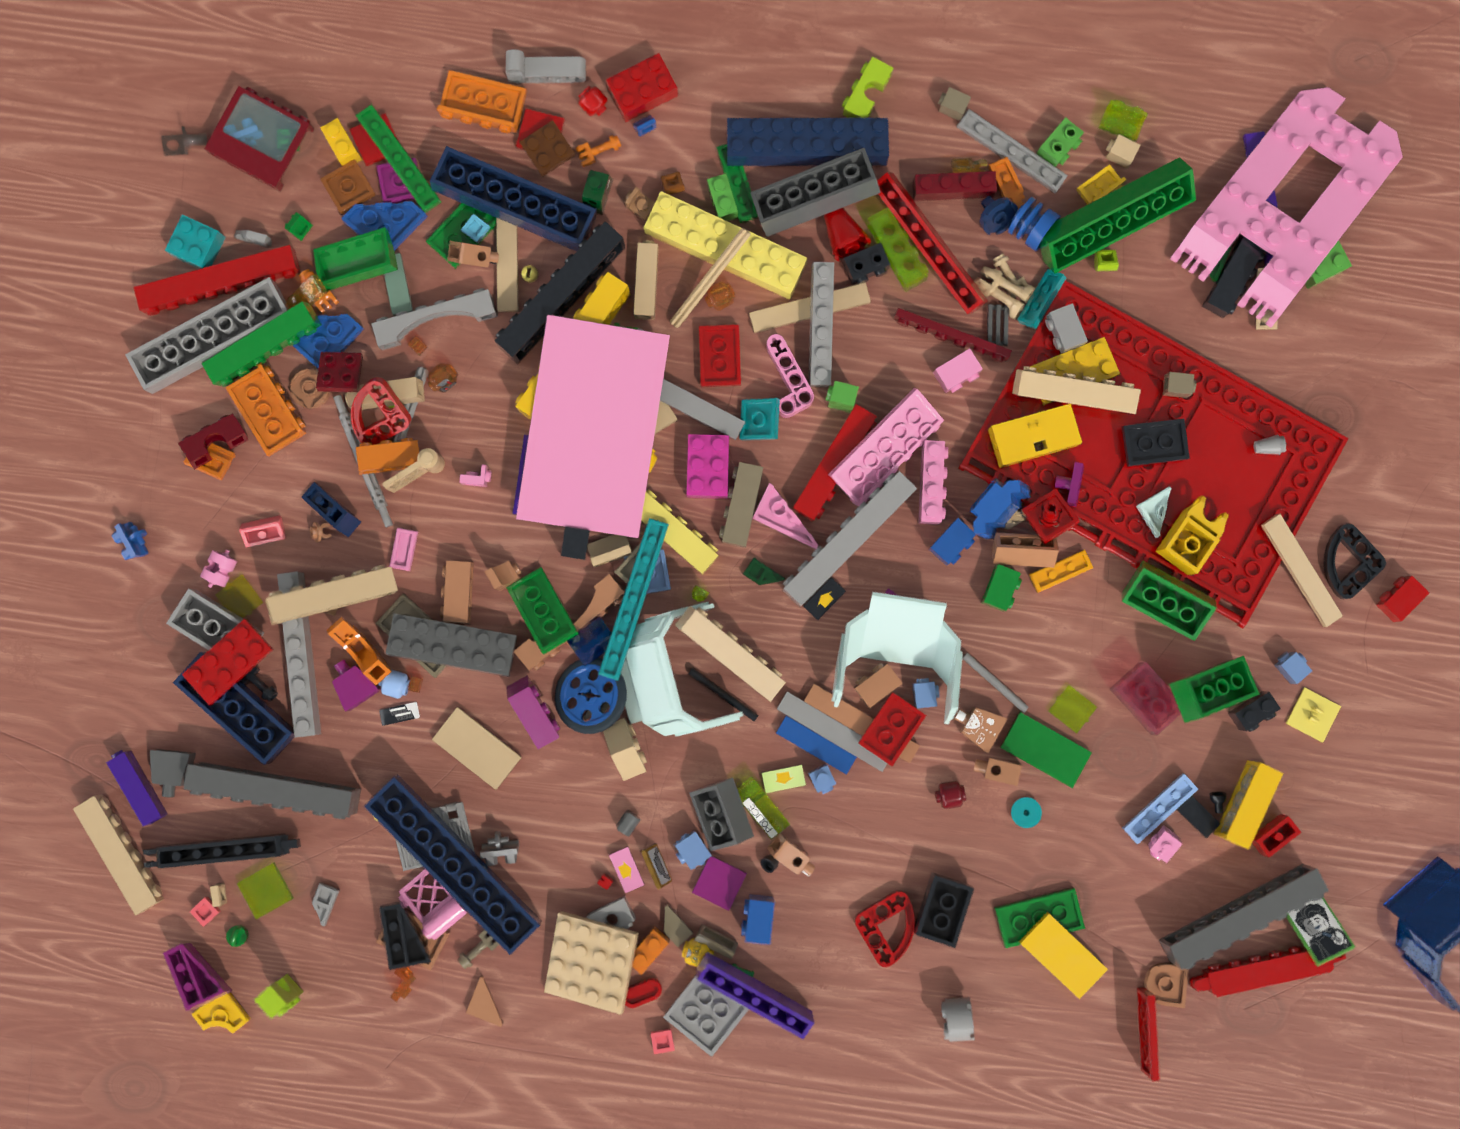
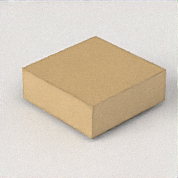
(218, 894)

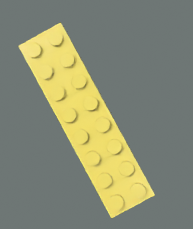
(709, 236)

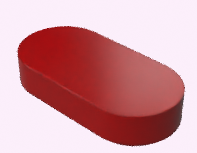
(643, 992)

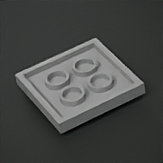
(705, 1015)

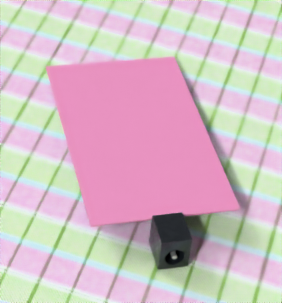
(592, 430)

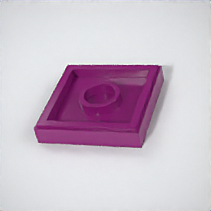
(391, 185)
(719, 882)

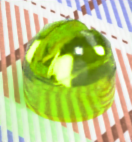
(699, 593)

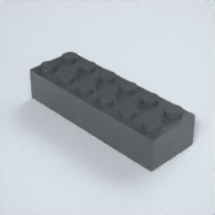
(815, 192)
(451, 645)

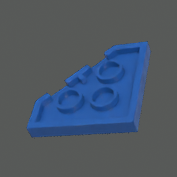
(398, 218)
(332, 336)

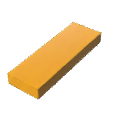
(1061, 572)

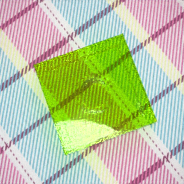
(265, 890)

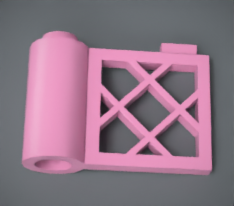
(440, 917)

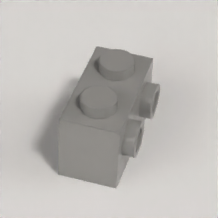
(1066, 328)

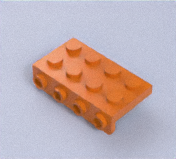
(482, 102)
(266, 409)

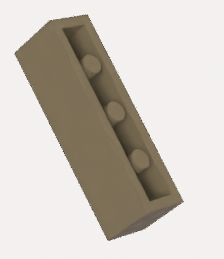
(742, 504)

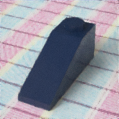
(331, 510)

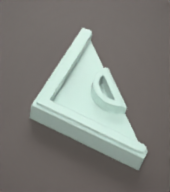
(1154, 510)

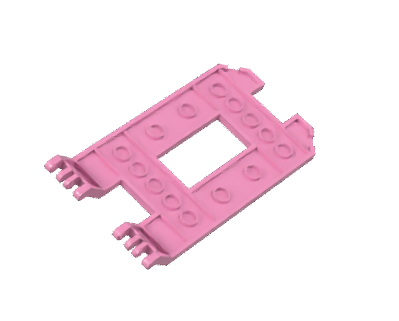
(1294, 245)

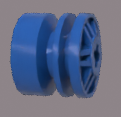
(1032, 223)

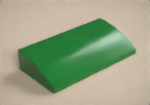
(355, 259)

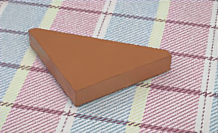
(483, 1005)

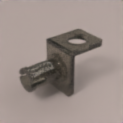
(185, 141)

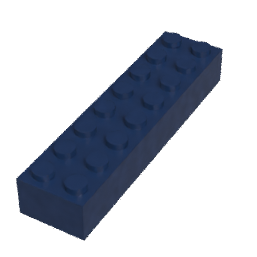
(804, 140)
(512, 199)

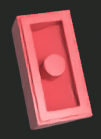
(262, 531)

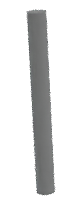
(995, 682)

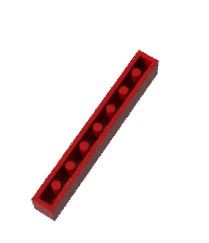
(930, 243)
(216, 280)

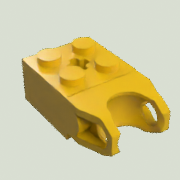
(1192, 538)

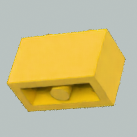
(340, 142)

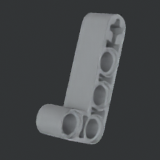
(544, 69)

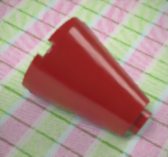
(844, 234)

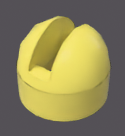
(533, 273)

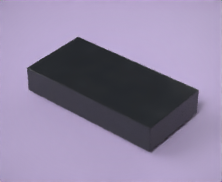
(1198, 817)

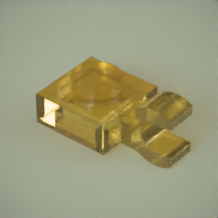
(967, 165)

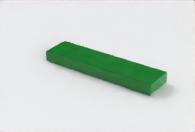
(739, 187)

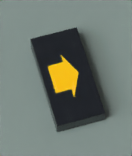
(824, 599)

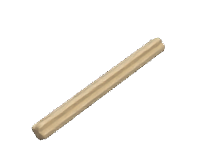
(710, 277)

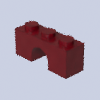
(225, 429)

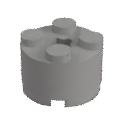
(959, 1019)

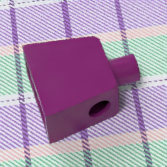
(353, 686)

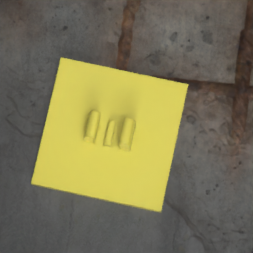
(1313, 715)

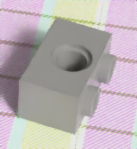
(620, 908)

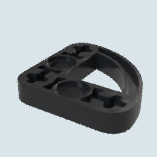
(1365, 564)

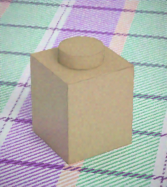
(1122, 151)

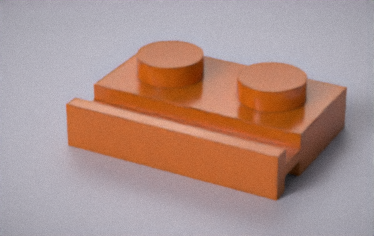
(219, 464)

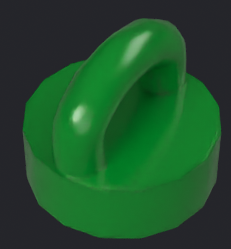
(237, 936)

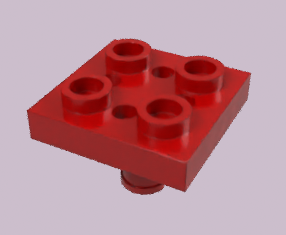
(1050, 517)

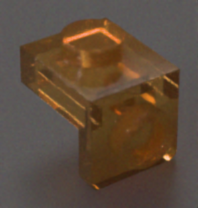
(404, 988)

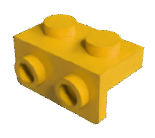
(1100, 185)

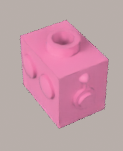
(1164, 844)

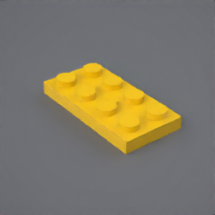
(1087, 360)

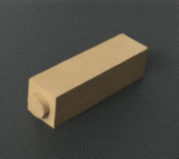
(646, 280)
(407, 390)

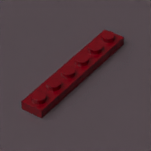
(945, 332)

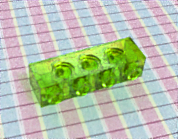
(907, 278)

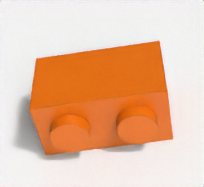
(649, 949)

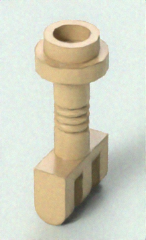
(1001, 262)

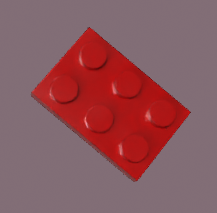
(720, 355)
(892, 729)

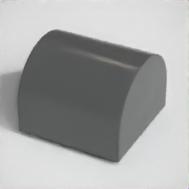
(628, 823)

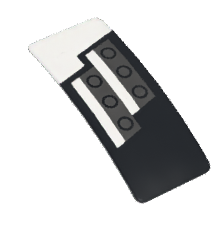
(399, 713)

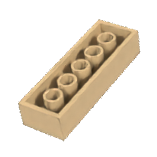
(331, 595)

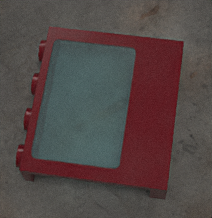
(258, 137)

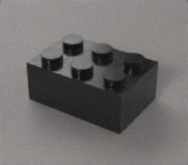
(943, 910)

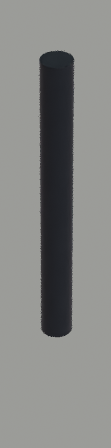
(723, 694)

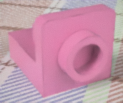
(473, 479)

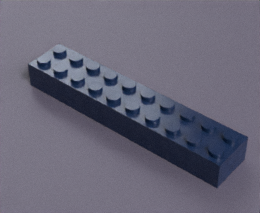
(453, 864)

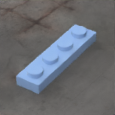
(1160, 808)

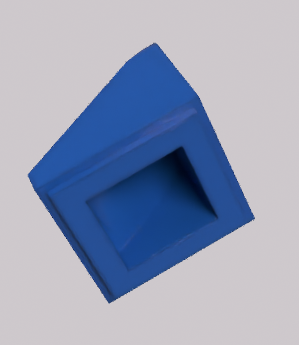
(645, 125)

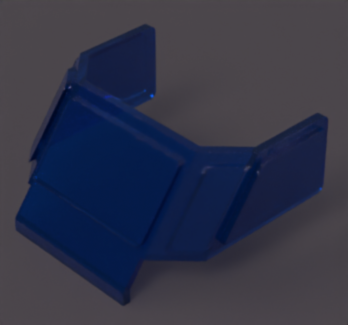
(1429, 924)

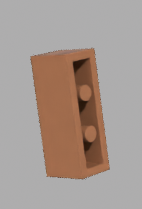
(1024, 550)
(457, 592)

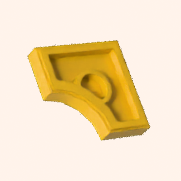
(221, 1012)

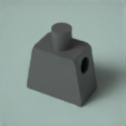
(169, 769)

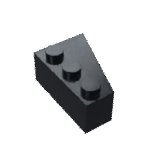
(401, 938)

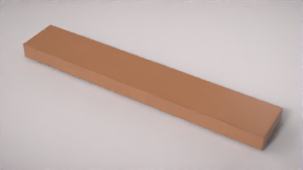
(849, 716)

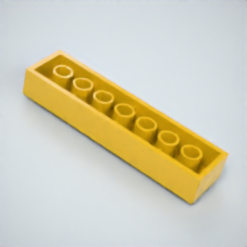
(599, 308)

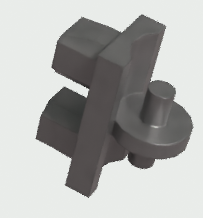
(499, 847)

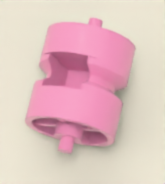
(219, 566)

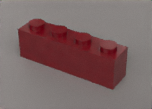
(954, 186)

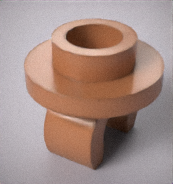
(316, 531)

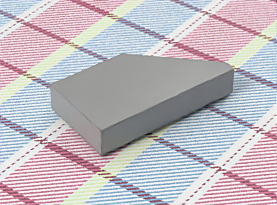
(253, 237)
(324, 901)

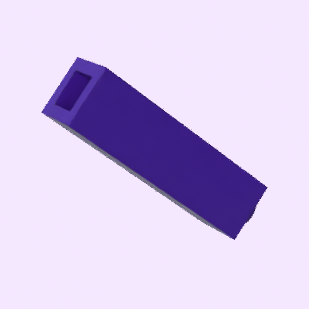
(136, 787)

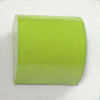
(1106, 260)

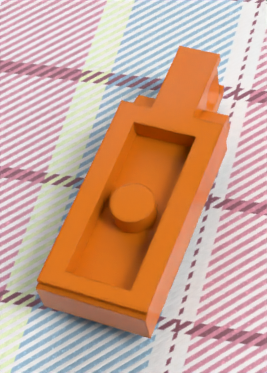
(1008, 181)

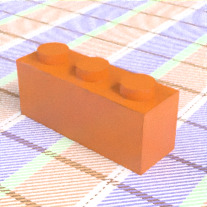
(386, 456)

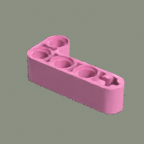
(786, 373)

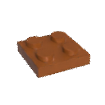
(348, 186)

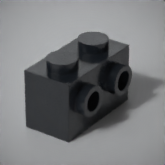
(866, 264)
(1255, 710)

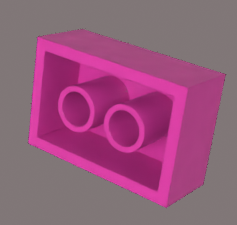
(707, 466)

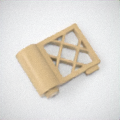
(426, 461)

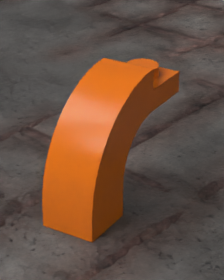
(361, 650)

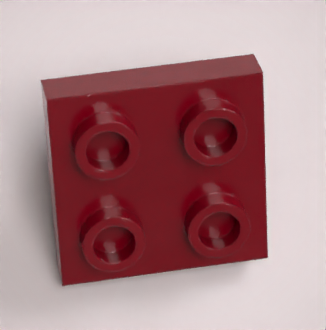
(339, 372)

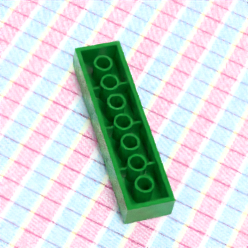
(1118, 215)

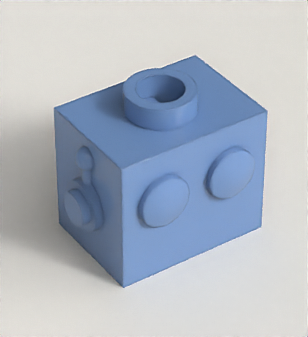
(691, 850)

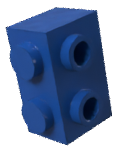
(952, 542)

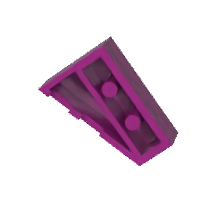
(532, 712)
(194, 976)

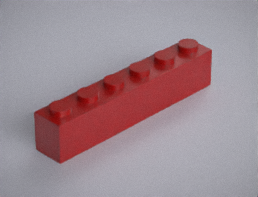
(821, 484)

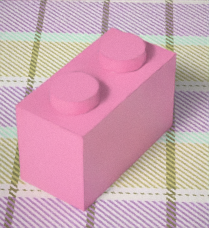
(957, 371)

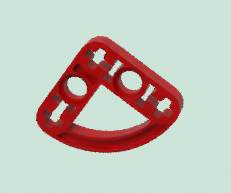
(391, 414)
(875, 920)

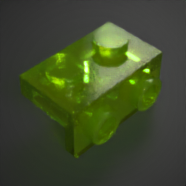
(1123, 120)

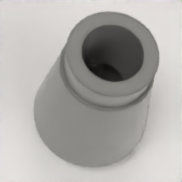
(1270, 445)

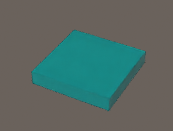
(760, 419)

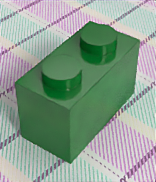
(1001, 588)

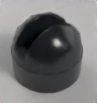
(769, 863)

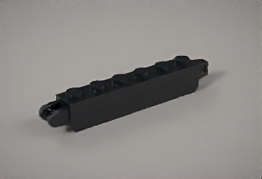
(221, 850)

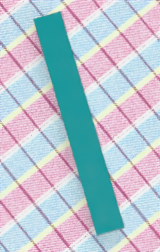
(633, 599)

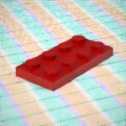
(227, 662)

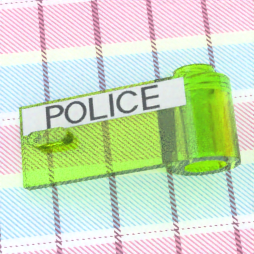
(762, 808)

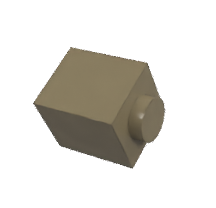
(954, 103)
(1179, 384)

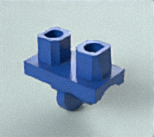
(132, 539)

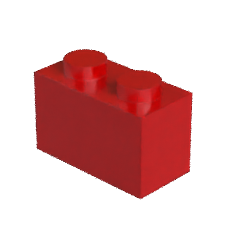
(1402, 598)
(1275, 835)

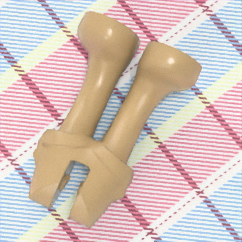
(1015, 306)

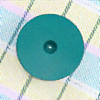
(1026, 812)

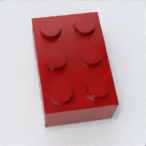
(642, 87)

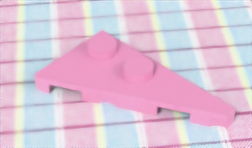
(777, 515)

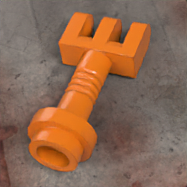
(589, 153)
(324, 299)

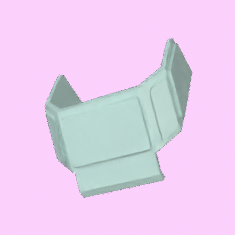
(904, 633)
(651, 684)

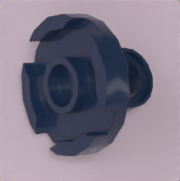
(997, 214)

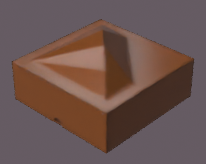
(672, 183)

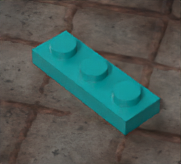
(1041, 299)

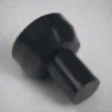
(1218, 799)

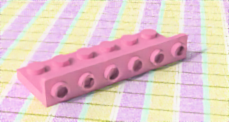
(886, 447)

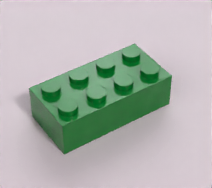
(1168, 600)
(1214, 689)

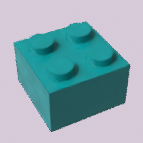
(195, 243)

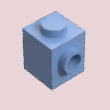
(1293, 667)
(925, 693)
(822, 779)

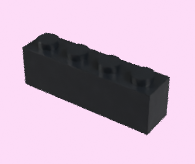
(1233, 278)

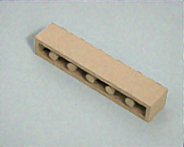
(1076, 391)
(730, 653)
(118, 853)

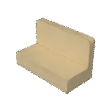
(608, 549)

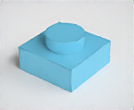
(475, 228)

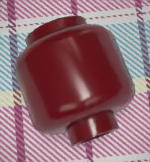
(950, 794)

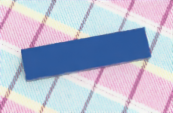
(816, 745)

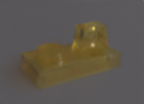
(308, 292)

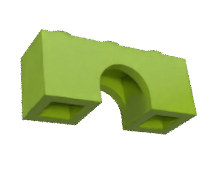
(875, 75)
(279, 997)

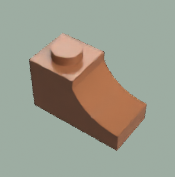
(503, 575)

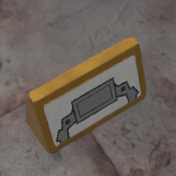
(656, 866)

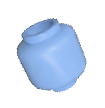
(395, 684)

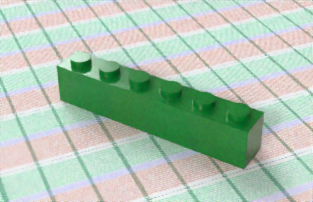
(262, 344)

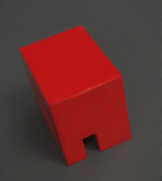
(605, 881)

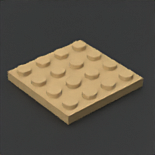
(591, 962)

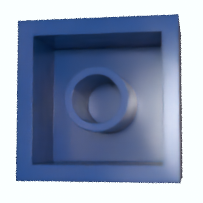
(759, 919)

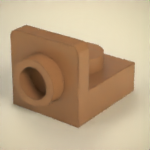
(639, 203)

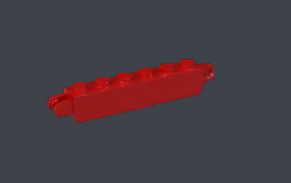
(1260, 971)

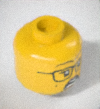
(694, 952)

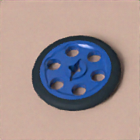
(574, 717)

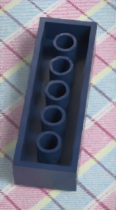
(244, 718)

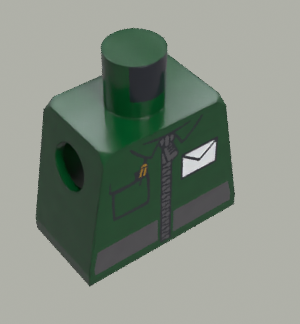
(597, 190)

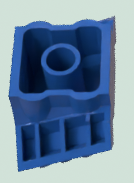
(997, 506)

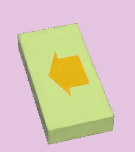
(783, 778)

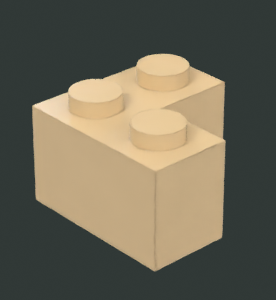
(625, 749)

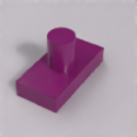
(1072, 484)

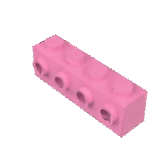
(931, 482)

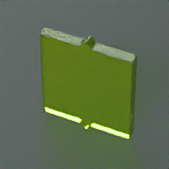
(239, 597)
(1072, 709)

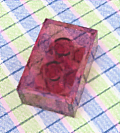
(1147, 698)

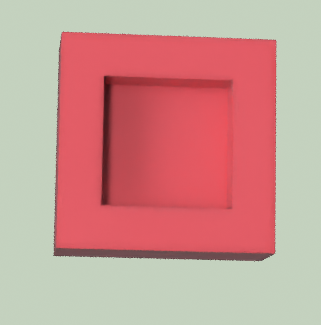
(204, 911)
(662, 1041)

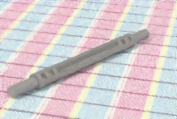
(370, 479)

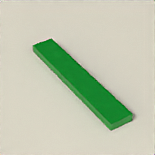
(398, 158)

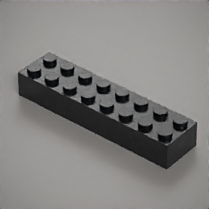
(561, 291)

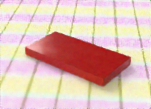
(1148, 1033)

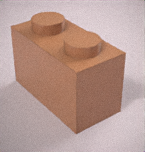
(877, 684)

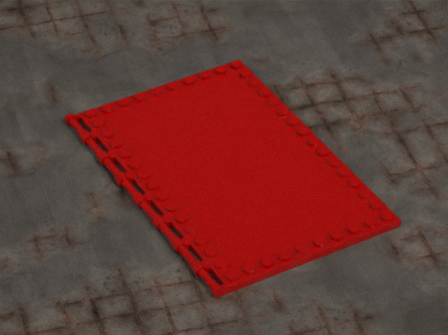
(1221, 430)

